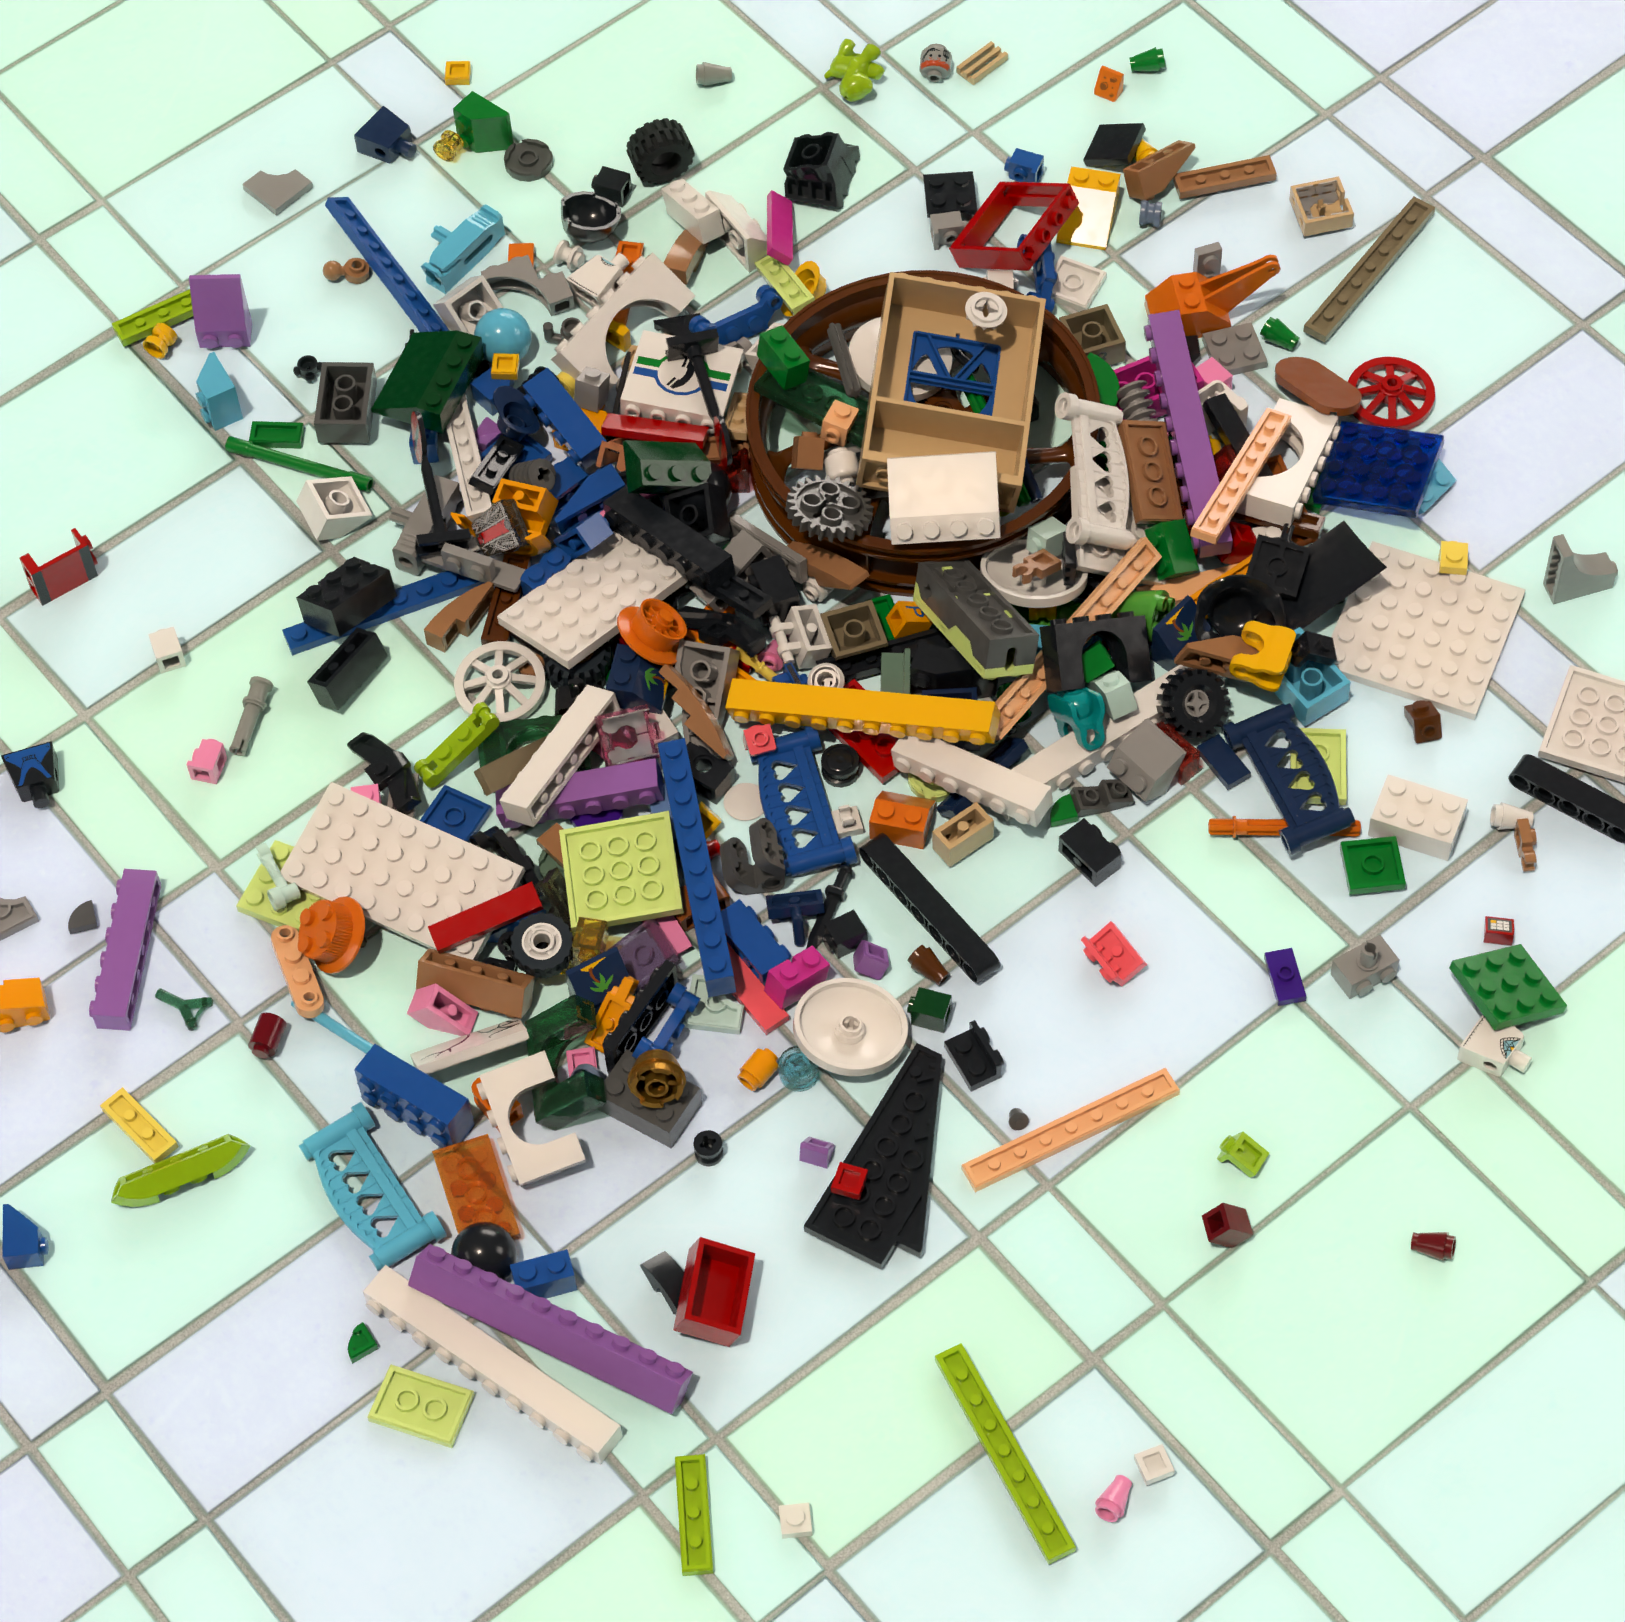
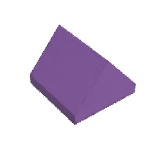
(816, 1152)

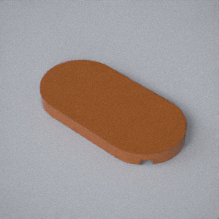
(1317, 386)

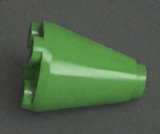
(1151, 603)

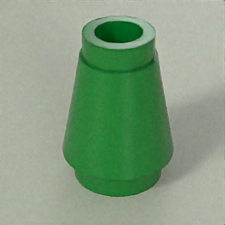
(1148, 61)
(1279, 334)

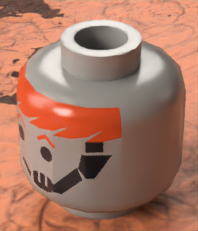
(935, 62)

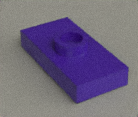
(1285, 976)

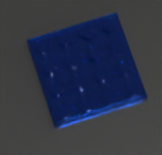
(1378, 469)

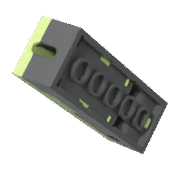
(976, 618)

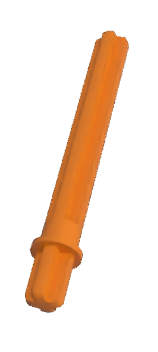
(1263, 827)

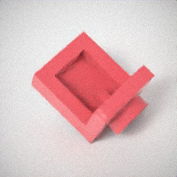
(759, 740)

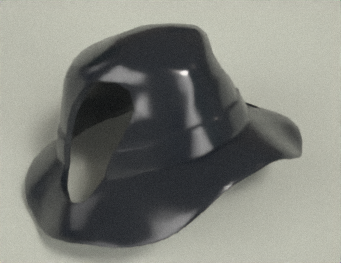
(1234, 602)

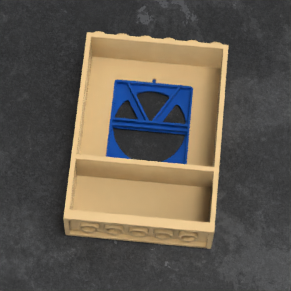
(930, 316)

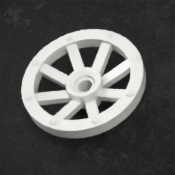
(503, 685)

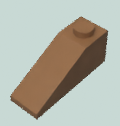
(1156, 171)
(1214, 654)

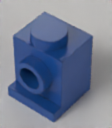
(1025, 166)

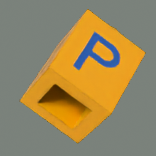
(907, 619)

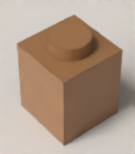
(808, 452)

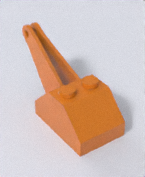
(1206, 300)

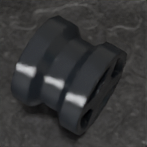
(708, 1155)

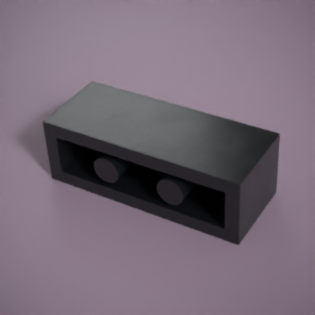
(347, 668)

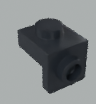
(1313, 648)

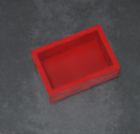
(714, 1292)

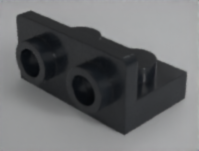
(975, 1057)

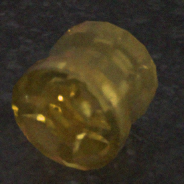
(448, 145)

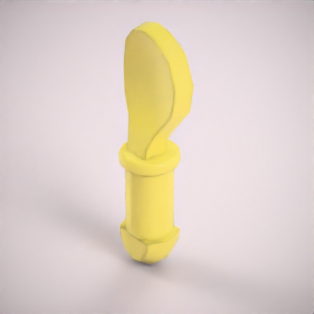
(759, 667)

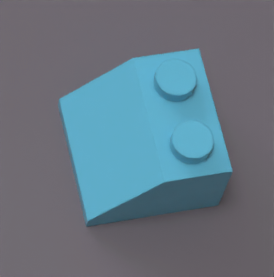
(217, 395)

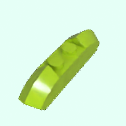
(167, 1176)

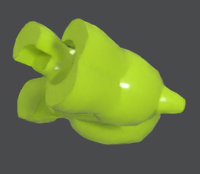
(855, 70)

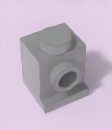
(945, 228)

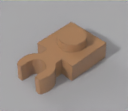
(1037, 564)
(1525, 839)

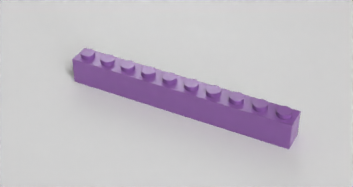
(1185, 422)
(550, 1328)

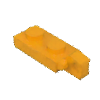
(612, 1007)

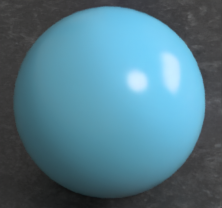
(504, 333)

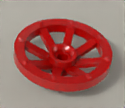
(1393, 390)

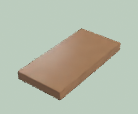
(1150, 471)

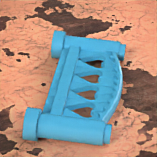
(409, 1229)

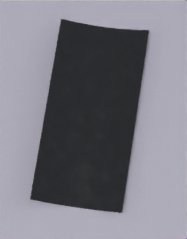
(1333, 571)

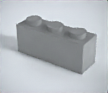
(744, 552)

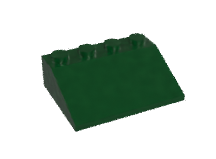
(430, 377)

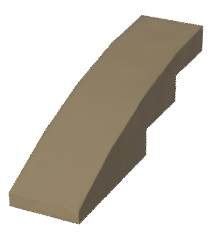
(505, 769)

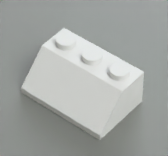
(742, 233)

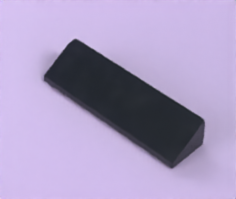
(1229, 425)

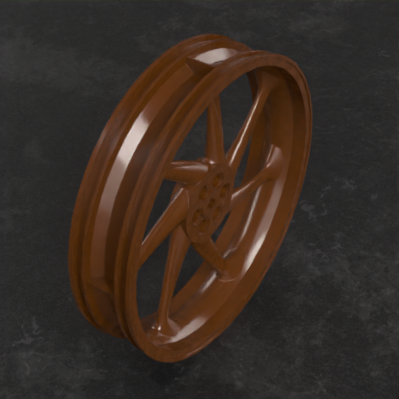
(896, 566)

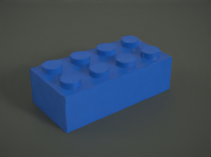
(413, 1097)

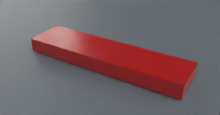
(653, 430)
(485, 917)

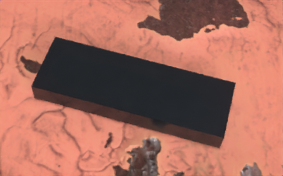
(496, 464)

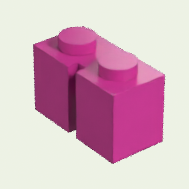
(791, 980)

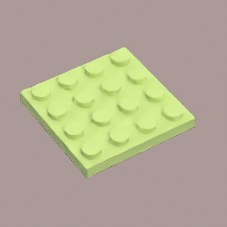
(622, 870)

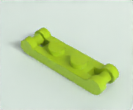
(457, 745)

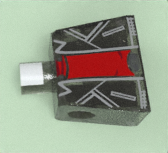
(499, 530)

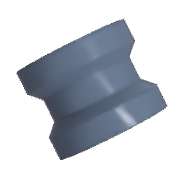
(1150, 213)

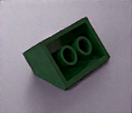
(664, 466)

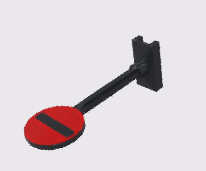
(694, 347)
(432, 542)

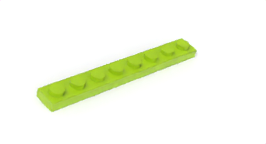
(1005, 1454)

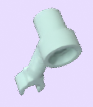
(283, 892)

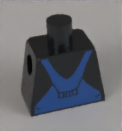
(34, 773)

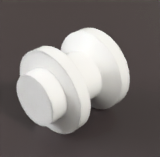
(573, 257)

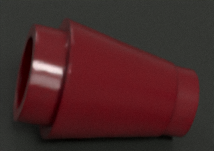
(1434, 1244)

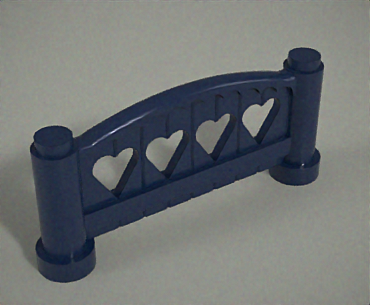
(1303, 825)

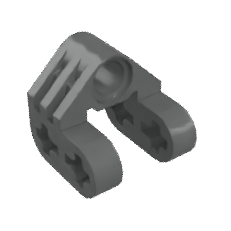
(769, 869)

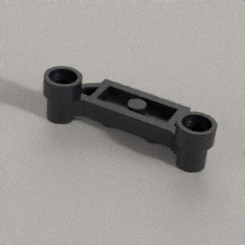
(506, 848)

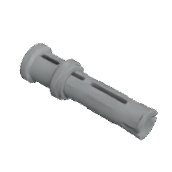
(253, 705)

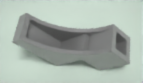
(520, 275)

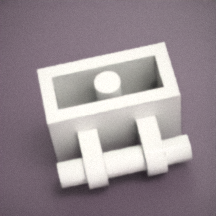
(805, 635)

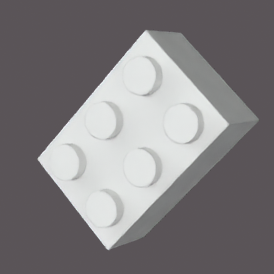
(1418, 817)

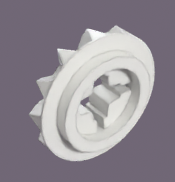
(996, 309)

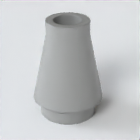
(712, 74)

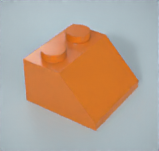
(902, 818)

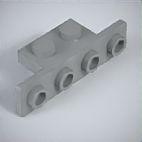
(476, 567)

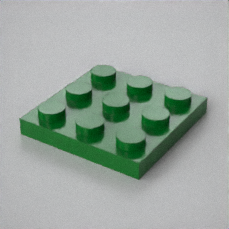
(1508, 987)

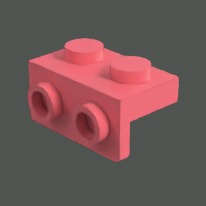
(1114, 954)

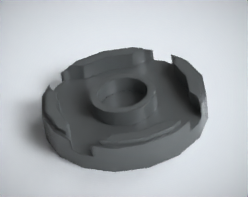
(528, 160)

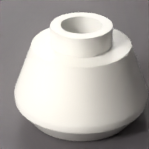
(826, 674)

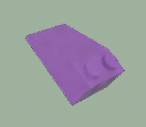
(220, 311)

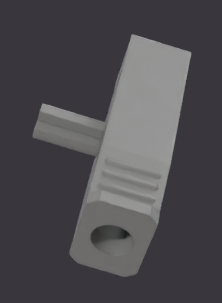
(420, 522)

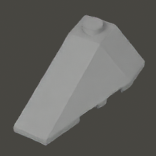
(710, 673)

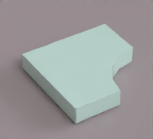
(713, 1013)

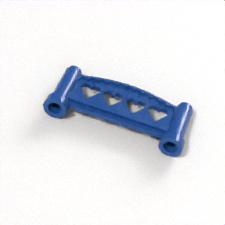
(826, 847)

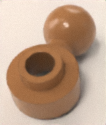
(355, 270)

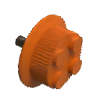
(332, 933)

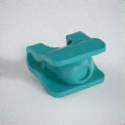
(1081, 710)

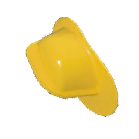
(810, 276)

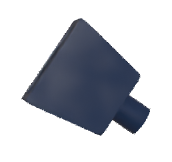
(385, 137)

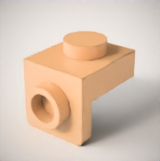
(838, 423)

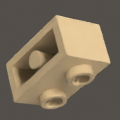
(962, 834)

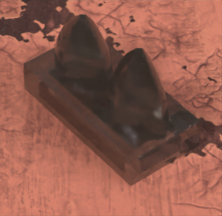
(553, 890)

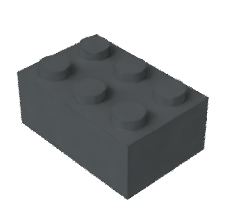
(345, 402)
(660, 1124)

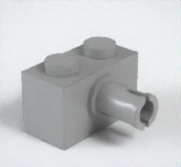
(1365, 967)

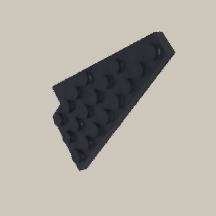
(898, 1157)

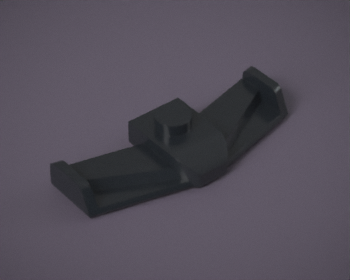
(721, 627)
(388, 769)

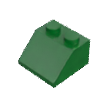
(482, 124)

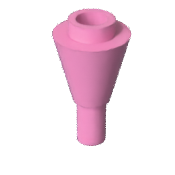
(771, 657)

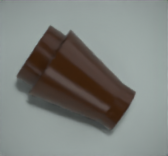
(927, 964)

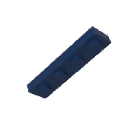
(1005, 754)

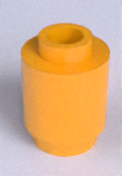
(758, 1069)

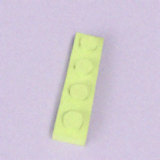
(785, 282)

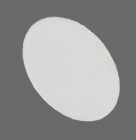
(743, 802)

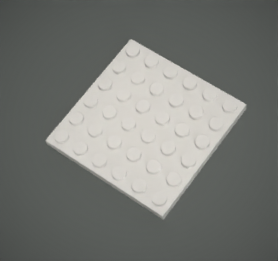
(1425, 631)

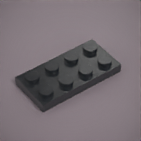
(642, 1016)

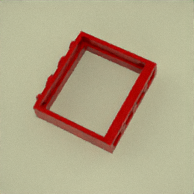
(969, 245)

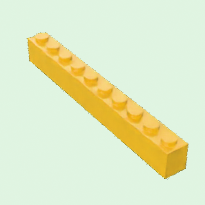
(863, 711)

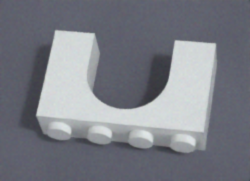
(502, 1089)

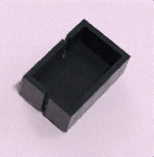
(346, 596)

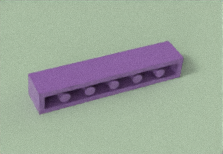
(600, 791)
(125, 950)

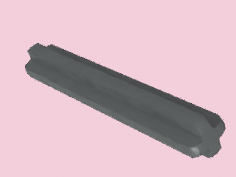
(844, 360)

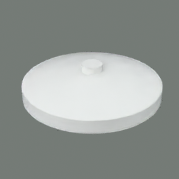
(863, 351)
(1039, 593)
(850, 1027)

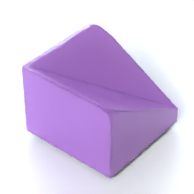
(487, 433)
(870, 960)

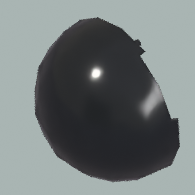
(589, 216)

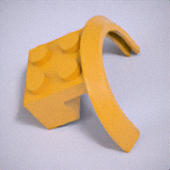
(536, 508)

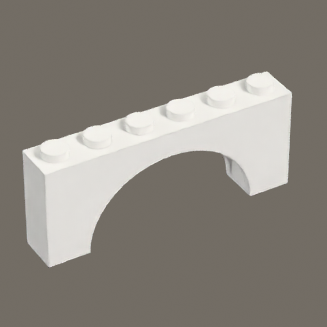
(649, 286)
(1281, 496)

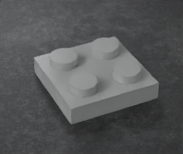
(1236, 348)

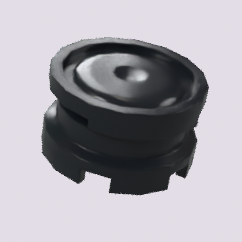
(840, 765)

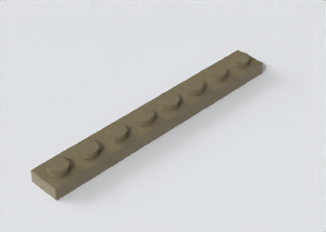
(1369, 269)

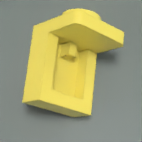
(1453, 557)

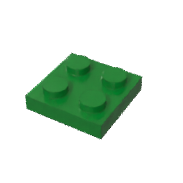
(1372, 865)

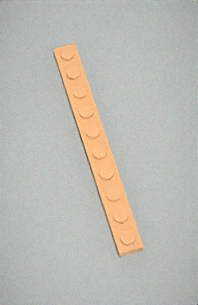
(1102, 600)

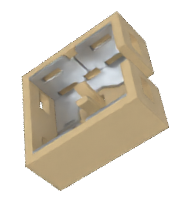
(1318, 206)

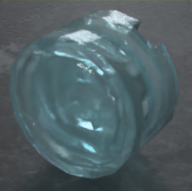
(797, 1070)

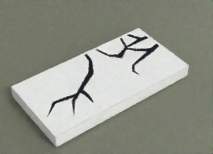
(470, 1046)

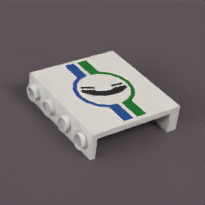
(671, 388)

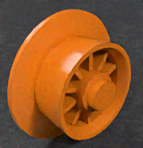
(652, 630)

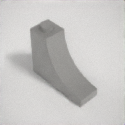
(1574, 574)

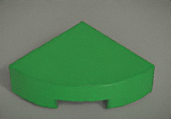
(1063, 811)
(361, 1343)

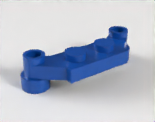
(1044, 275)
(745, 322)
(683, 1002)

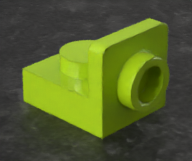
(1243, 1153)

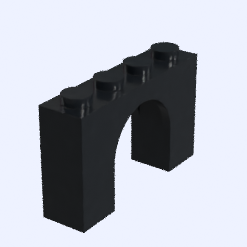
(1064, 643)

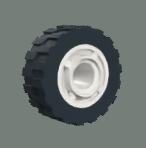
(539, 929)

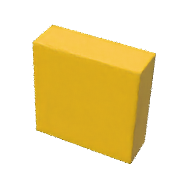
(457, 73)
(505, 366)

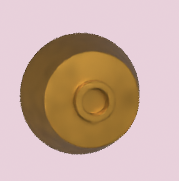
(656, 1078)

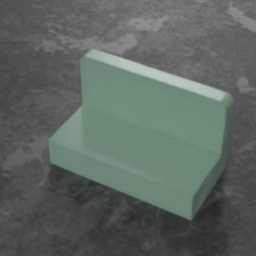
(895, 672)

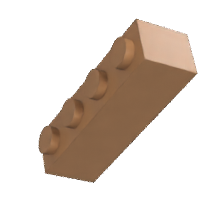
(477, 983)

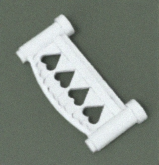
(1091, 525)

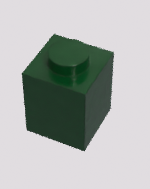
(930, 1009)

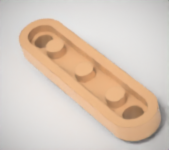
(297, 972)

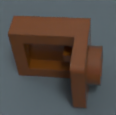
(1424, 720)

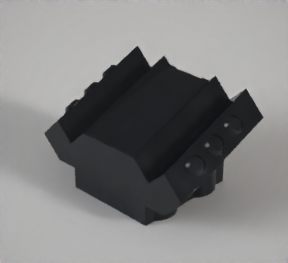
(820, 169)

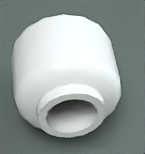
(842, 464)

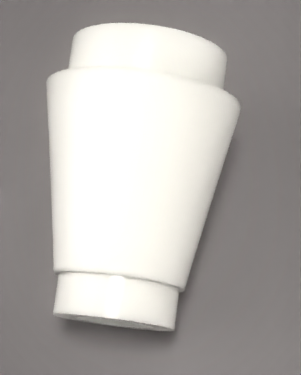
(1505, 816)

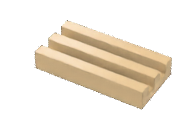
(979, 60)

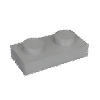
(1208, 260)

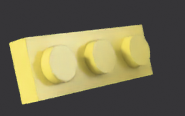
(139, 1126)

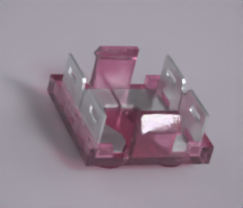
(627, 735)

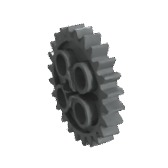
(829, 508)

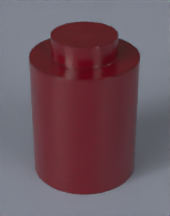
(267, 1035)

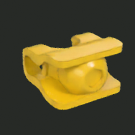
(1274, 656)

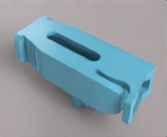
(462, 248)

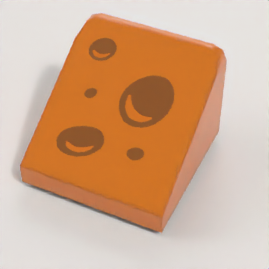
(1109, 84)

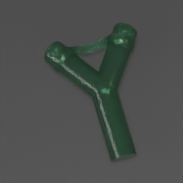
(185, 1006)

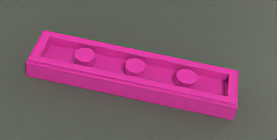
(779, 228)

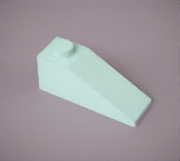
(1115, 692)

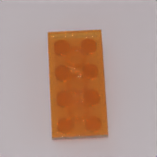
(475, 1185)

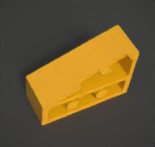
(22, 1003)

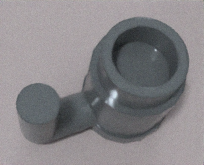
(567, 325)

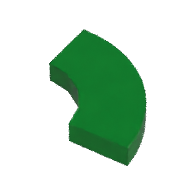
(1106, 380)

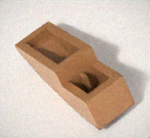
(685, 256)
(459, 617)

